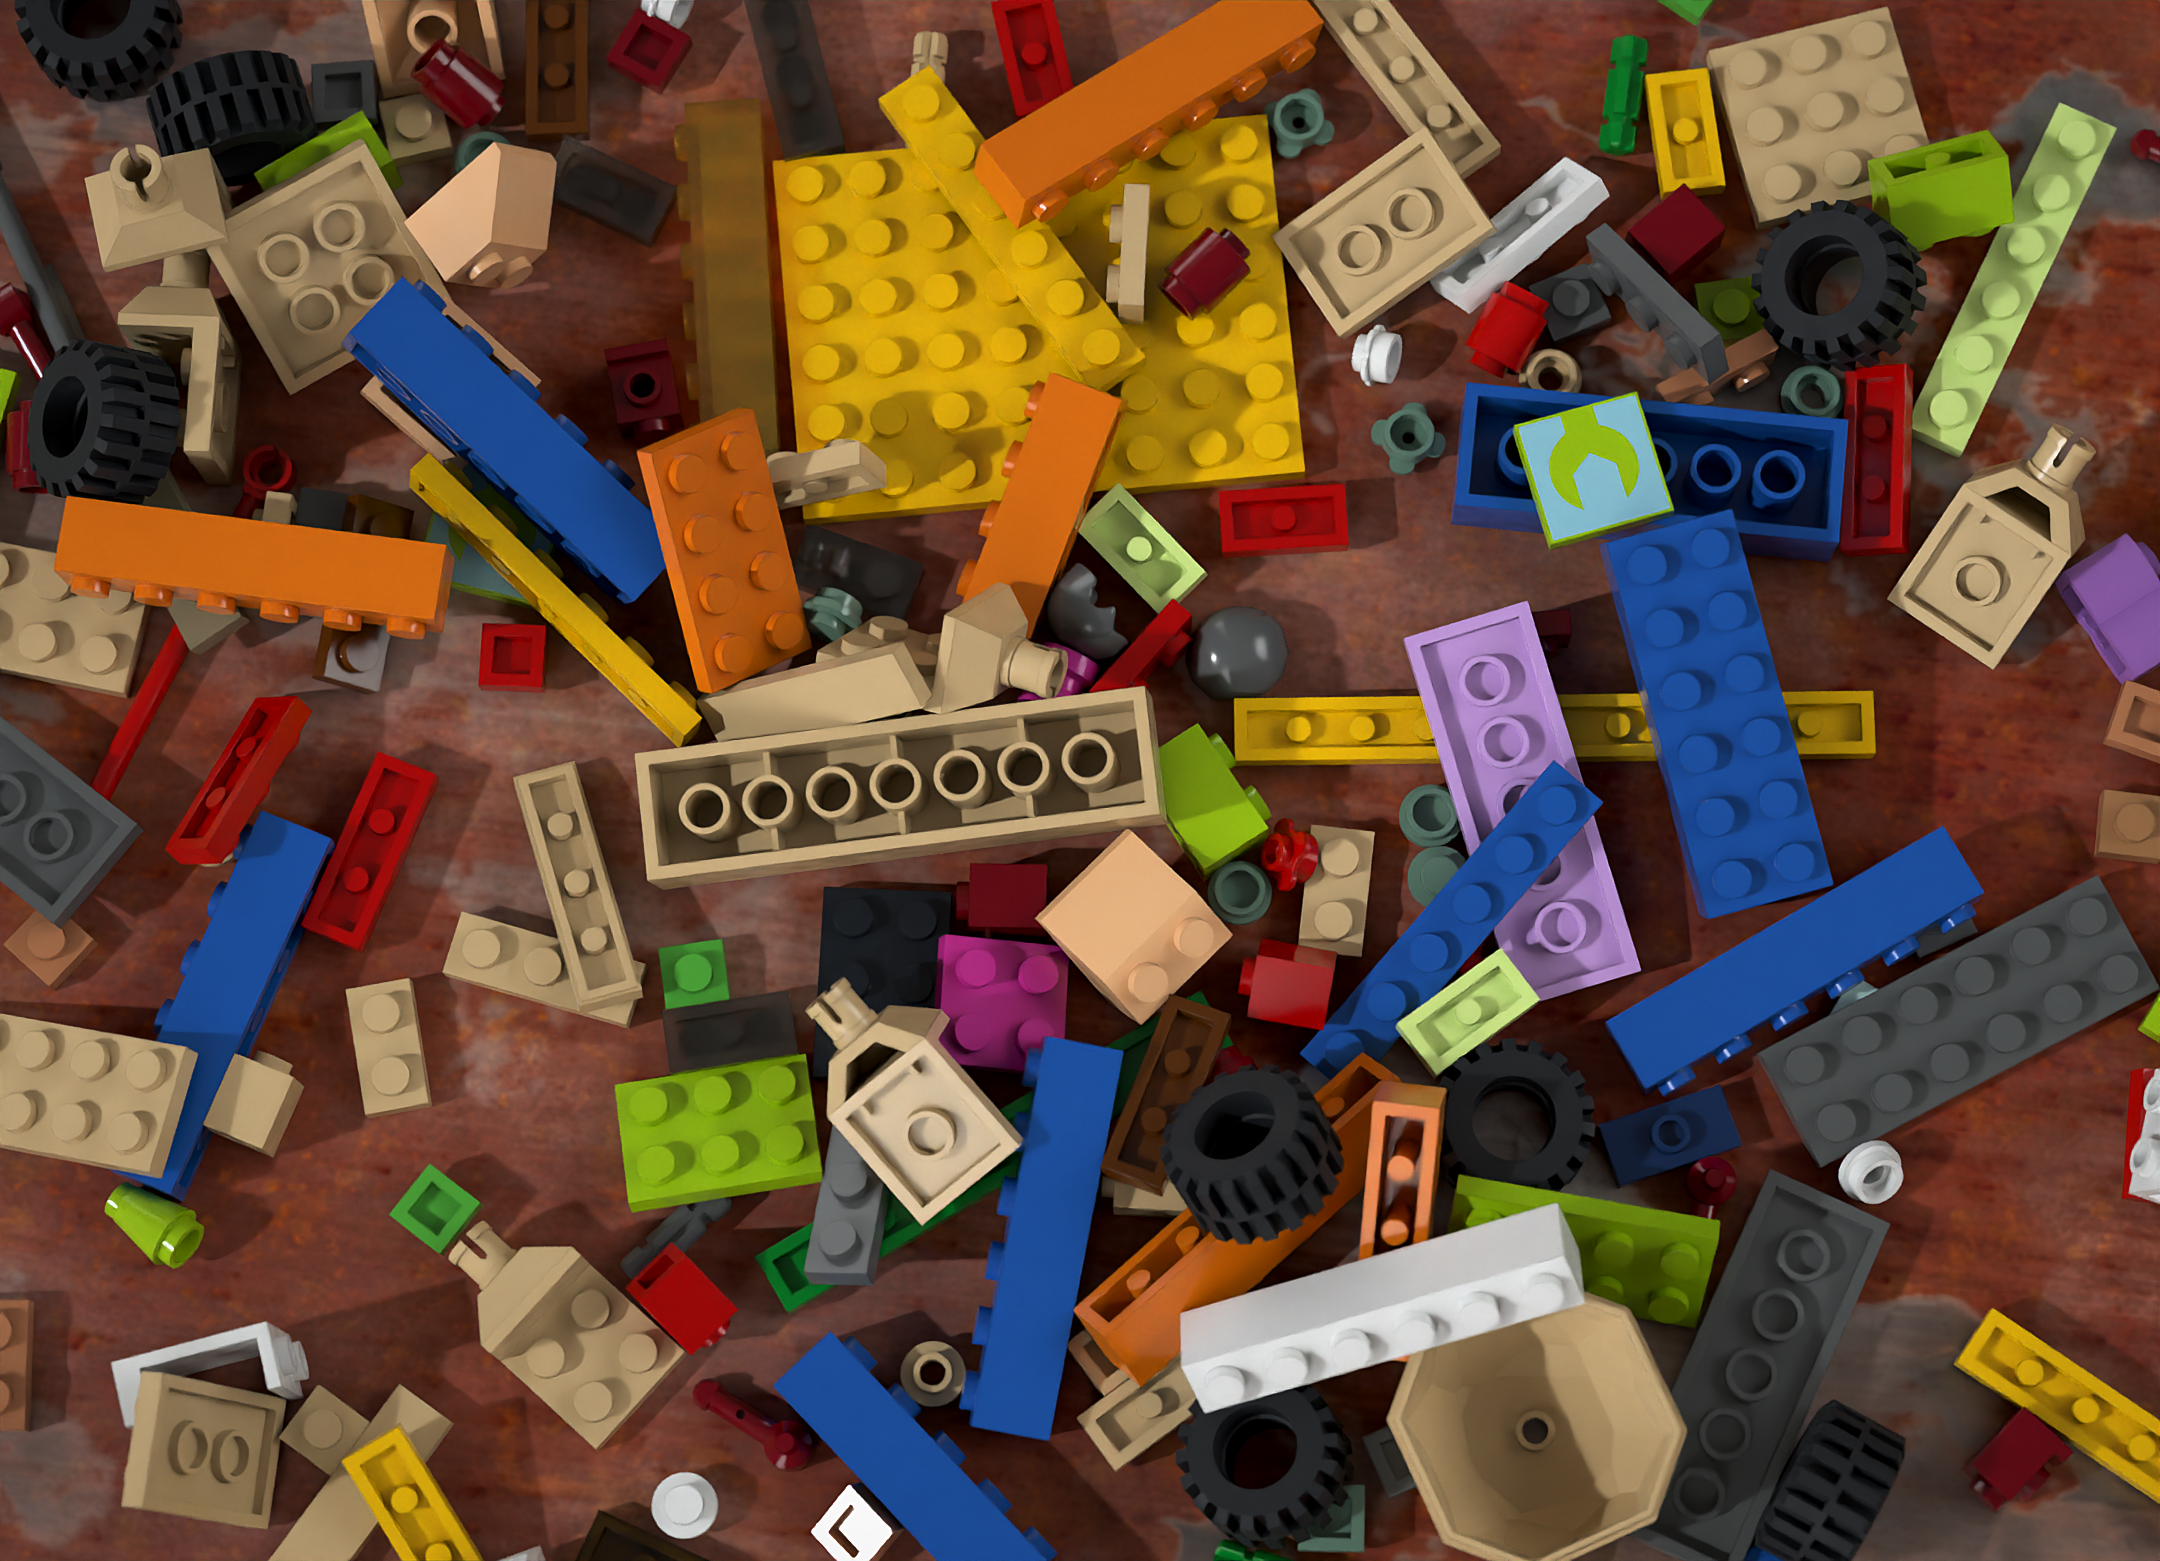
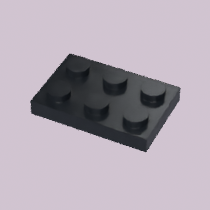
(884, 949)

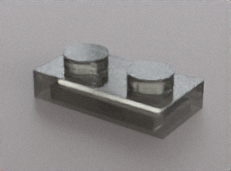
(612, 192)
(730, 1032)

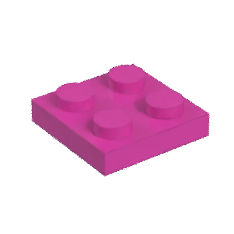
(999, 999)

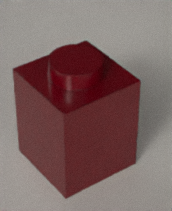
(1676, 235)
(1003, 900)

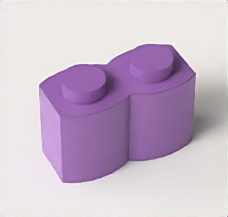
(2118, 605)

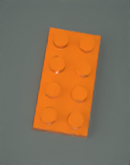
(725, 549)

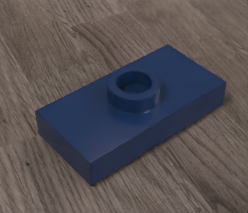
(1669, 1136)

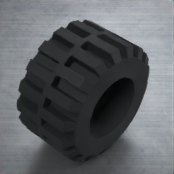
(106, 62)
(237, 105)
(1803, 257)
(103, 423)
(1540, 1077)
(1252, 1154)
(1831, 1487)
(1294, 1500)

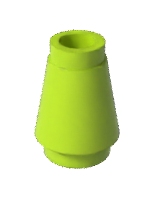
(156, 1225)

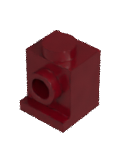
(637, 366)
(2014, 1460)

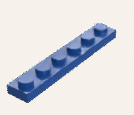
(1456, 920)

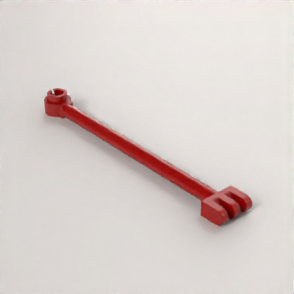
(175, 648)

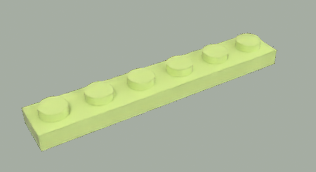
(2009, 280)

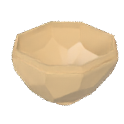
(1605, 1446)

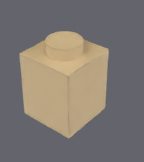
(255, 1102)

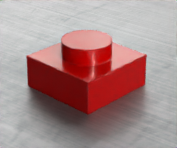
(513, 657)

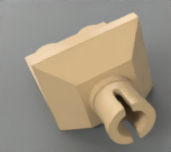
(157, 206)
(189, 327)
(1998, 549)
(975, 655)
(908, 1101)
(566, 1332)

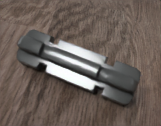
(681, 1228)

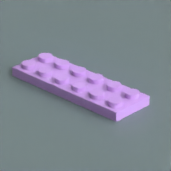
(1495, 736)

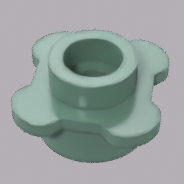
(1303, 106)
(1412, 421)

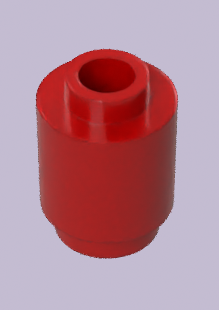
(1507, 330)

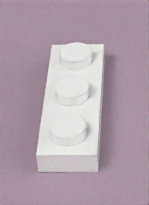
(1524, 232)

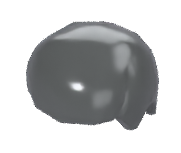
(1078, 622)
(1237, 653)

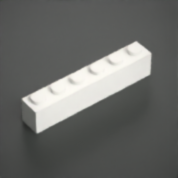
(1381, 1308)

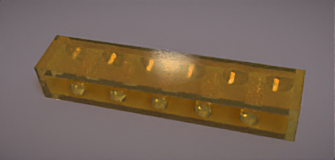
(729, 263)

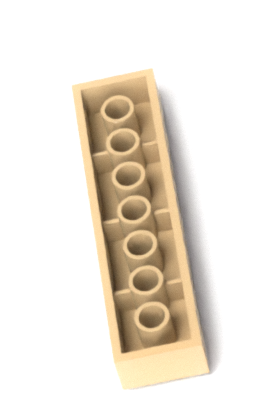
(901, 788)

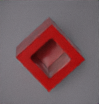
(1288, 983)
(682, 1299)

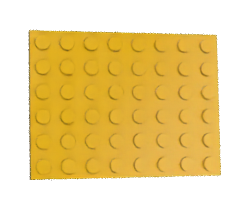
(932, 355)

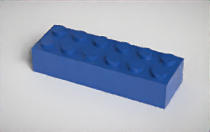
(509, 438)
(1768, 467)
(1716, 714)

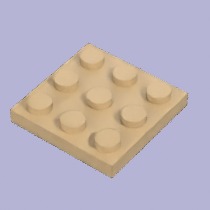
(1813, 111)
(317, 259)

